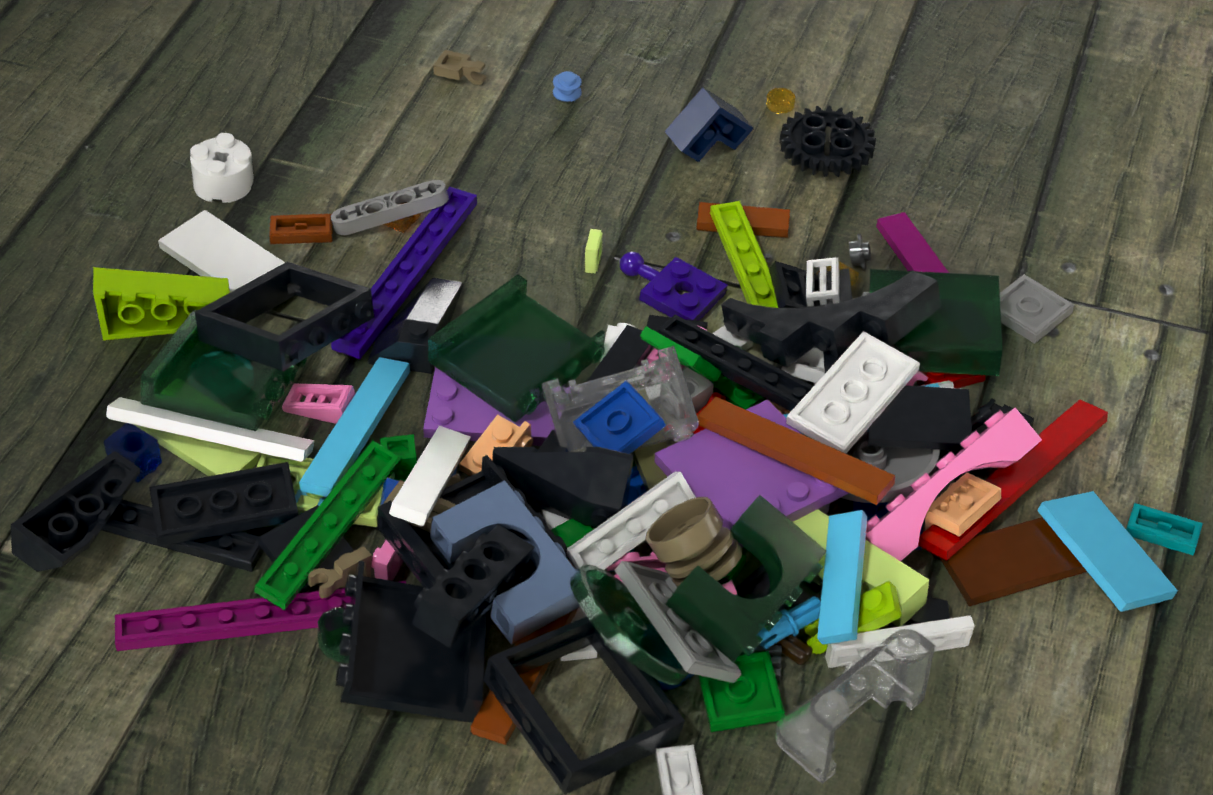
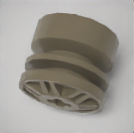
(692, 537)

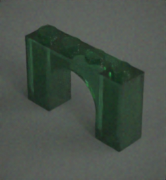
(734, 621)

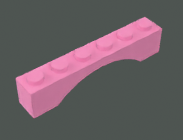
(997, 447)

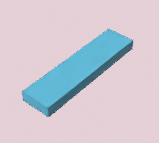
(842, 577)

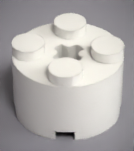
(221, 168)

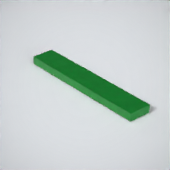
(327, 525)

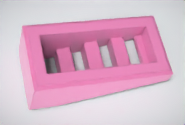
(322, 410)

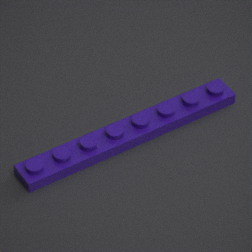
(408, 269)

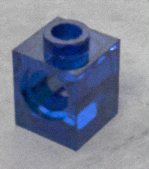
(136, 447)

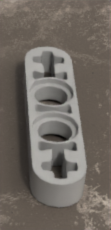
(388, 207)

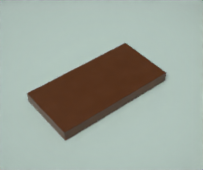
(1011, 561)

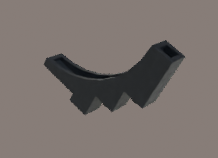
(832, 328)

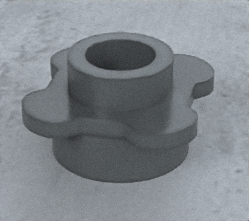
(859, 252)

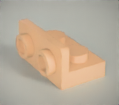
(498, 434)
(962, 504)

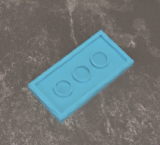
(1107, 551)

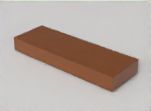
(762, 220)

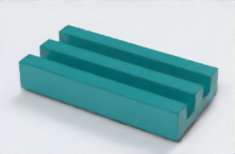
(1163, 531)

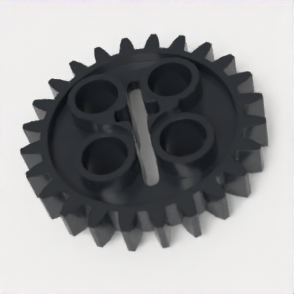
(849, 146)

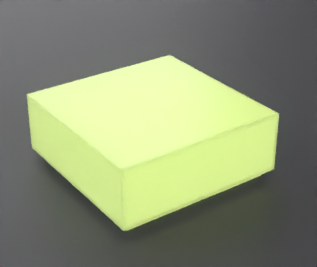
(593, 251)

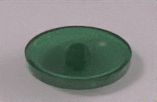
(624, 624)

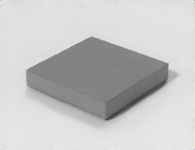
(1032, 308)

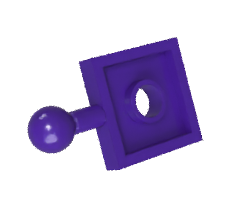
(677, 275)

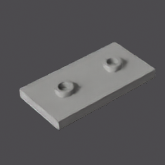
(695, 653)

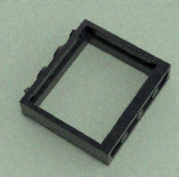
(224, 320)
(541, 733)

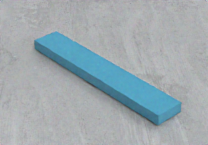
(354, 426)

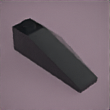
(421, 318)
(73, 515)

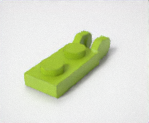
(876, 610)

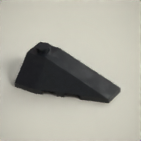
(578, 484)

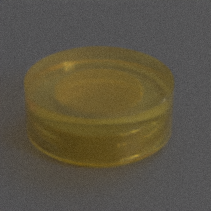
(780, 100)

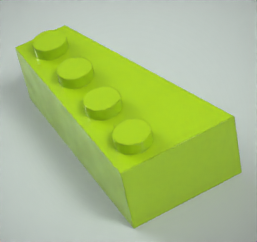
(149, 302)

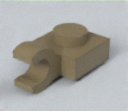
(455, 65)
(337, 577)

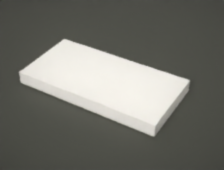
(218, 251)
(853, 393)

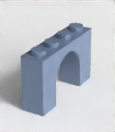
(542, 596)

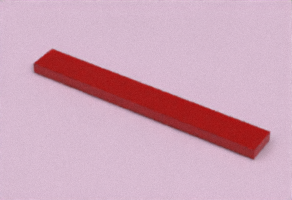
(1014, 480)

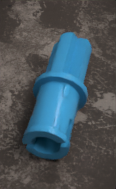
(791, 622)

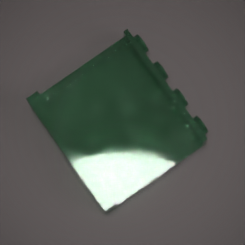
(962, 333)
(510, 348)
(213, 382)

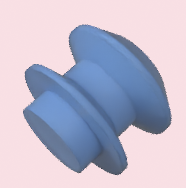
(567, 86)

